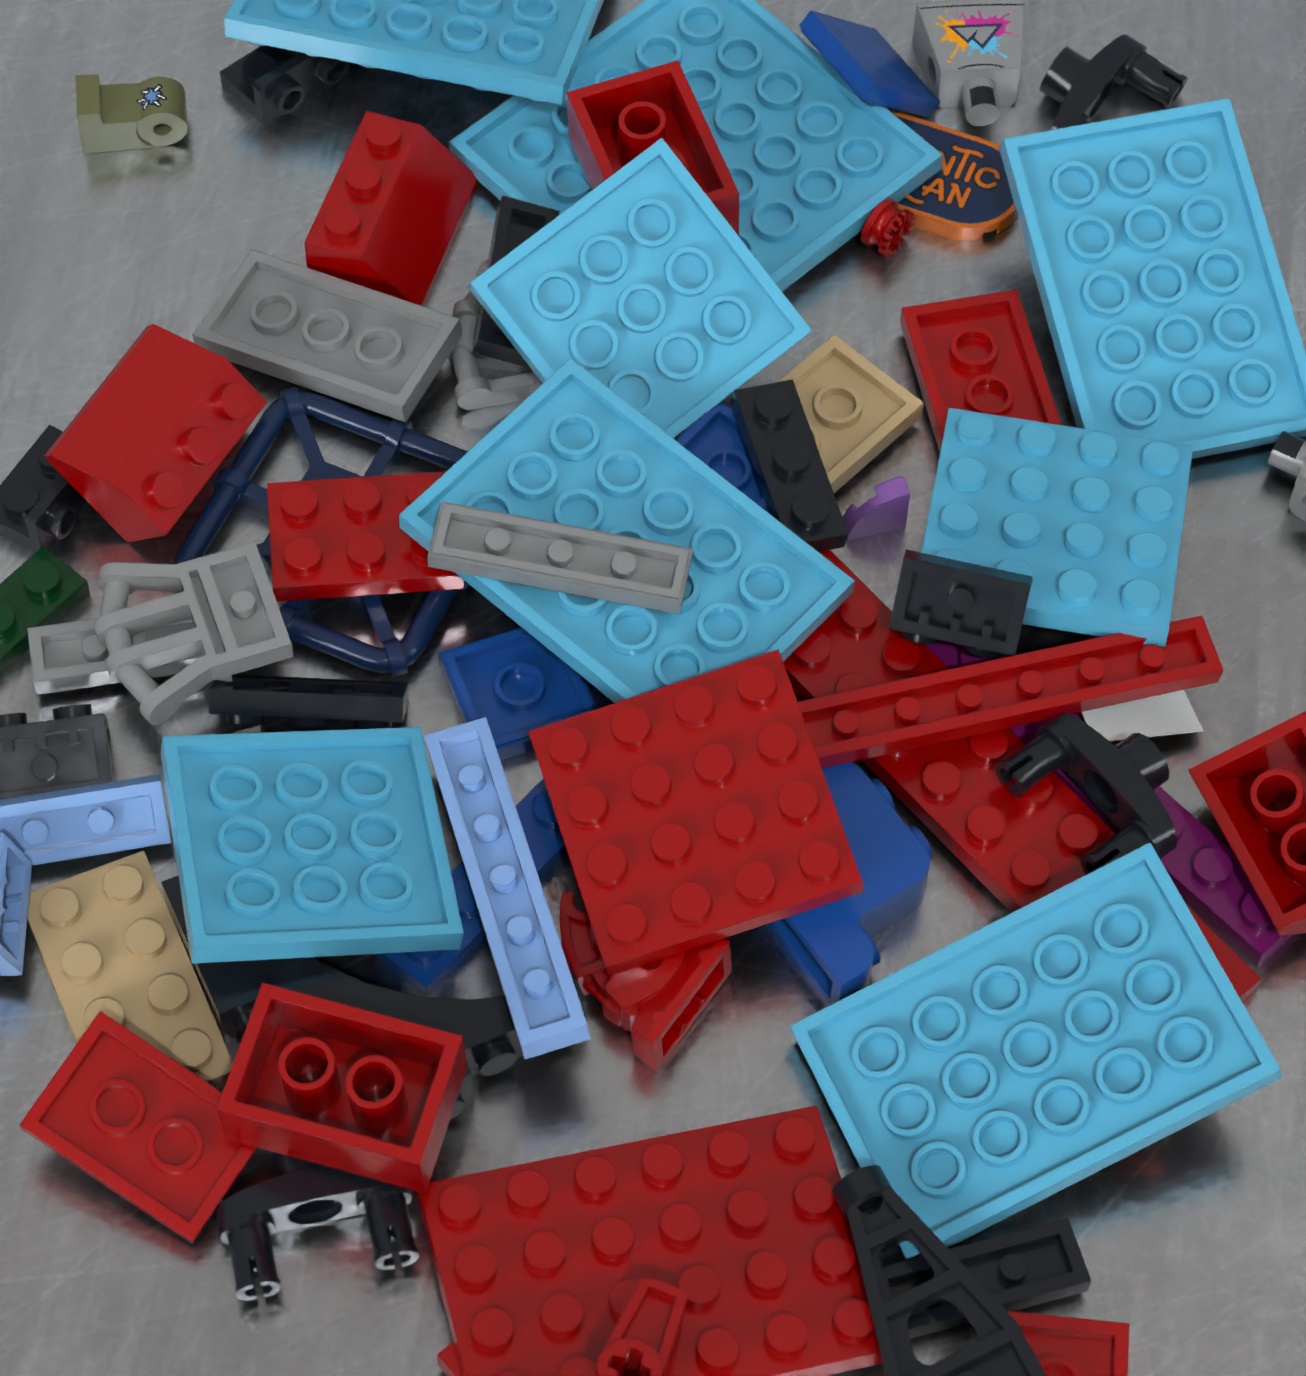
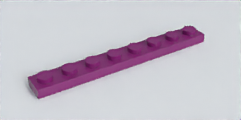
(1199, 865)

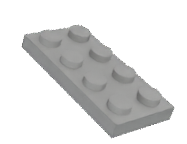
(328, 335)

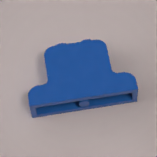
(893, 862)

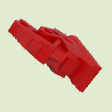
(651, 1000)

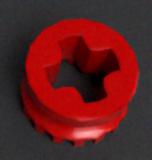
(886, 227)

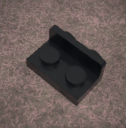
(278, 80)
(37, 499)
(960, 604)
(54, 752)

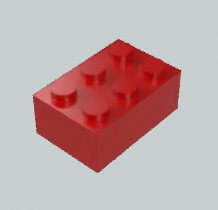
(630, 113)
(343, 1087)

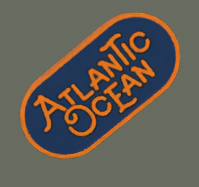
(969, 190)

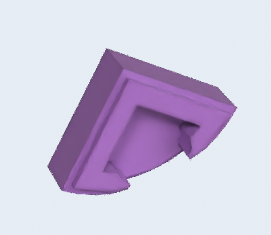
(880, 513)

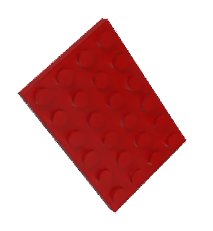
(729, 1212)

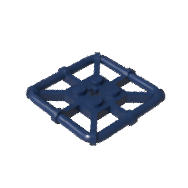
(234, 487)

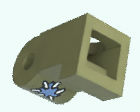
(130, 114)

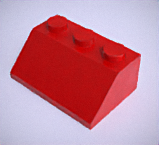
(391, 210)
(155, 432)
(1261, 811)

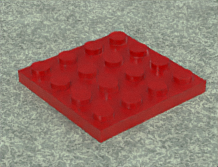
(695, 812)

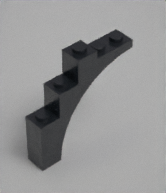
(234, 987)

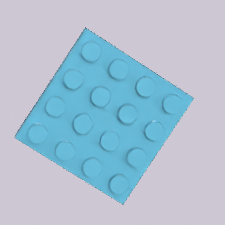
(643, 295)
(1071, 508)
(308, 844)

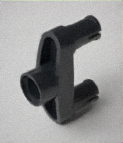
(1086, 84)
(1114, 777)
(304, 1197)

